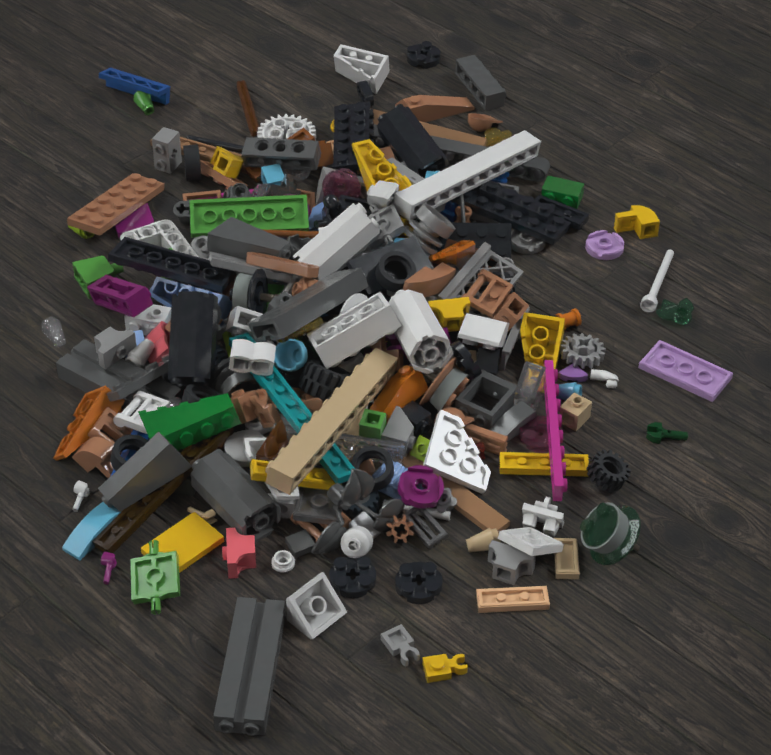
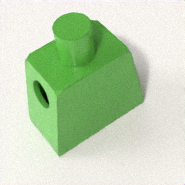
(92, 269)

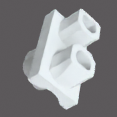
(544, 513)

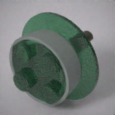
(610, 532)

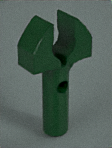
(656, 433)

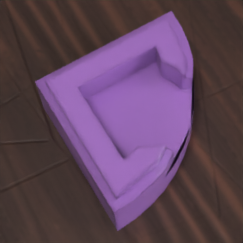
(572, 373)

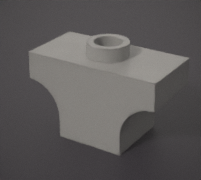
(113, 345)
(509, 562)

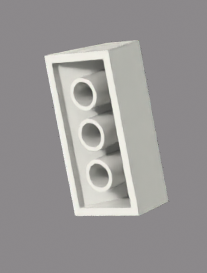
(354, 330)

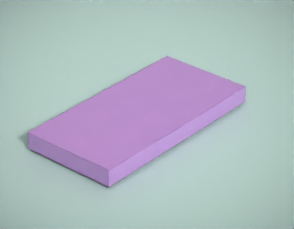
(685, 370)

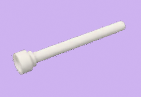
(649, 301)

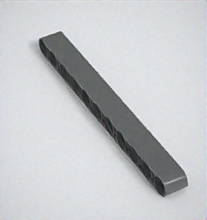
(457, 151)

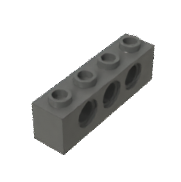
(286, 152)

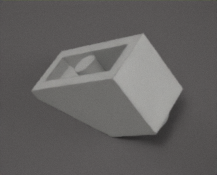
(400, 430)

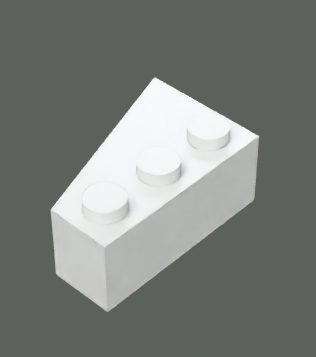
(362, 66)

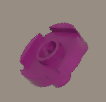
(420, 498)

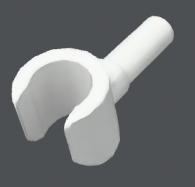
(80, 488)

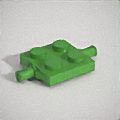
(155, 577)

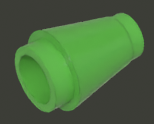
(144, 102)

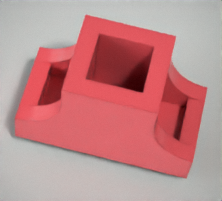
(239, 552)

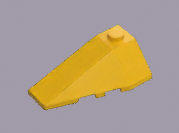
(376, 167)
(541, 338)

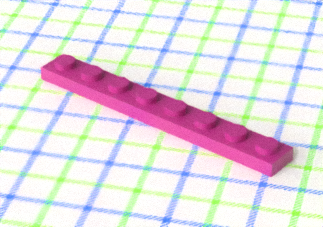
(555, 436)

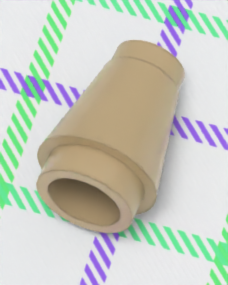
(482, 540)

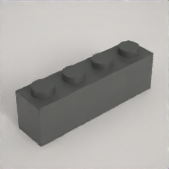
(480, 82)

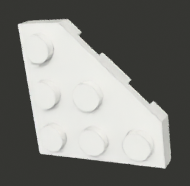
(455, 454)

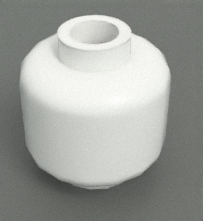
(356, 535)

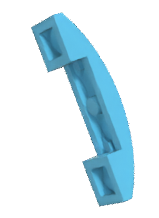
(80, 540)

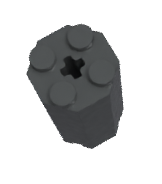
(235, 495)

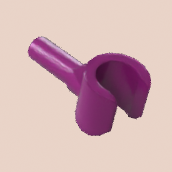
(108, 560)

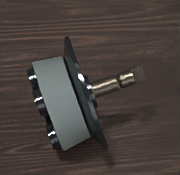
(251, 291)

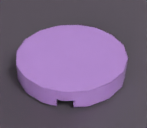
(604, 245)

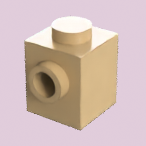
(575, 411)

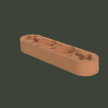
(282, 264)

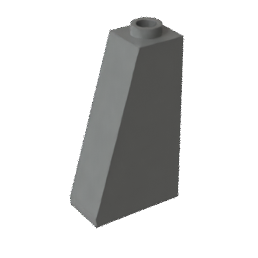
(238, 238)
(143, 473)

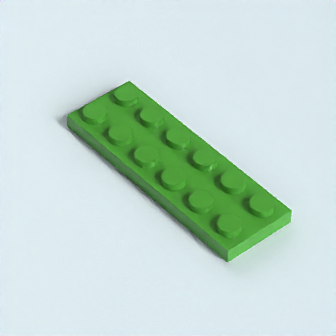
(264, 212)

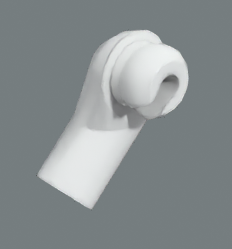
(602, 375)

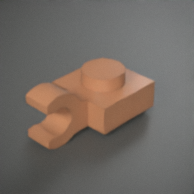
(265, 412)

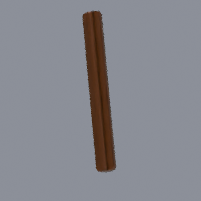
(248, 107)

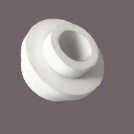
(283, 561)

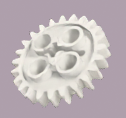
(278, 127)

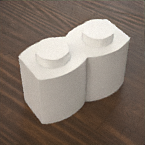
(252, 357)

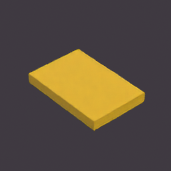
(190, 538)

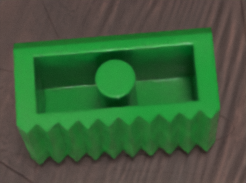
(563, 191)

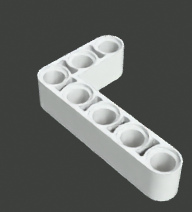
(162, 234)

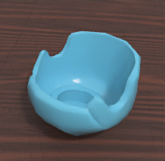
(290, 355)

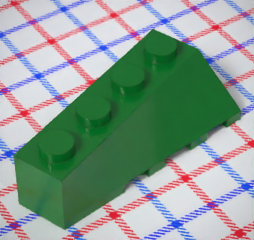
(191, 422)

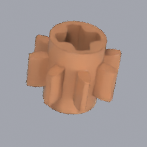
(403, 534)

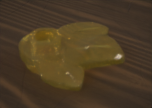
(496, 136)

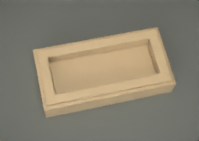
(567, 561)

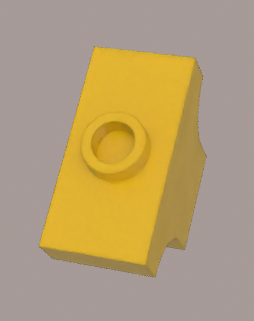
(450, 312)

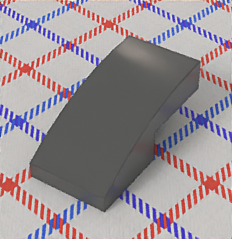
(513, 419)

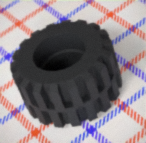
(319, 381)

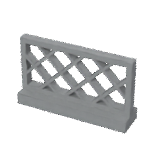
(472, 268)

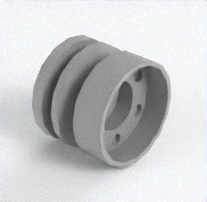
(429, 228)

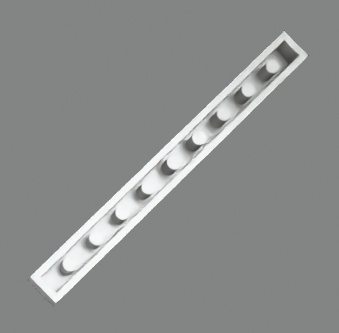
(467, 174)

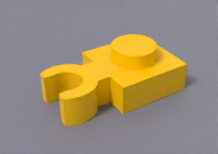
(441, 668)

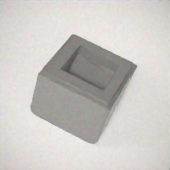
(364, 520)

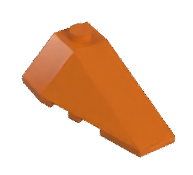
(400, 390)

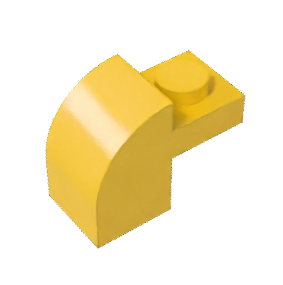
(226, 162)
(640, 219)

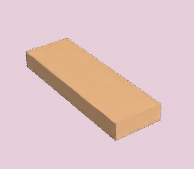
(512, 599)

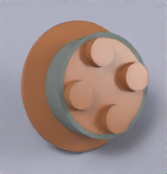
(445, 386)

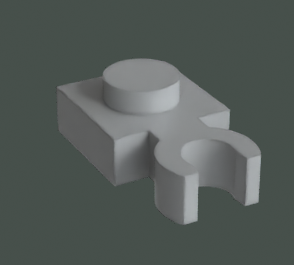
(400, 642)

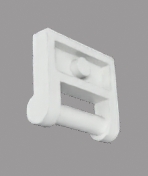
(147, 401)

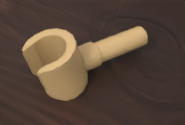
(208, 516)

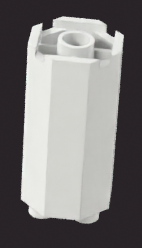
(340, 241)
(420, 332)

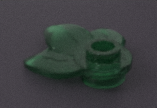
(679, 313)

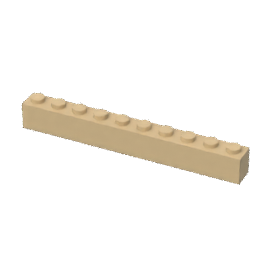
(330, 421)

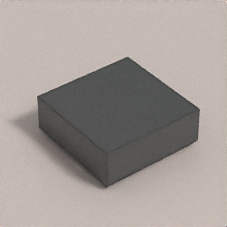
(299, 543)

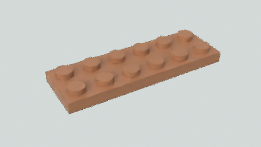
(115, 204)

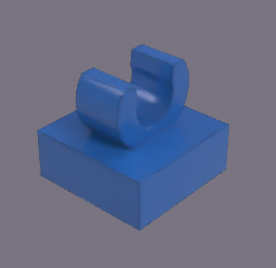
(449, 211)

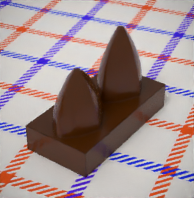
(274, 442)

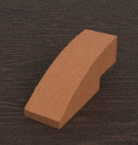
(430, 281)

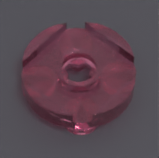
(341, 177)
(530, 434)

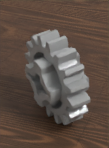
(582, 350)

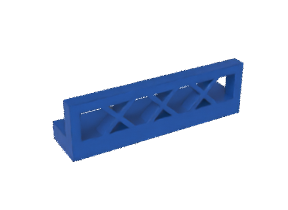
(132, 83)

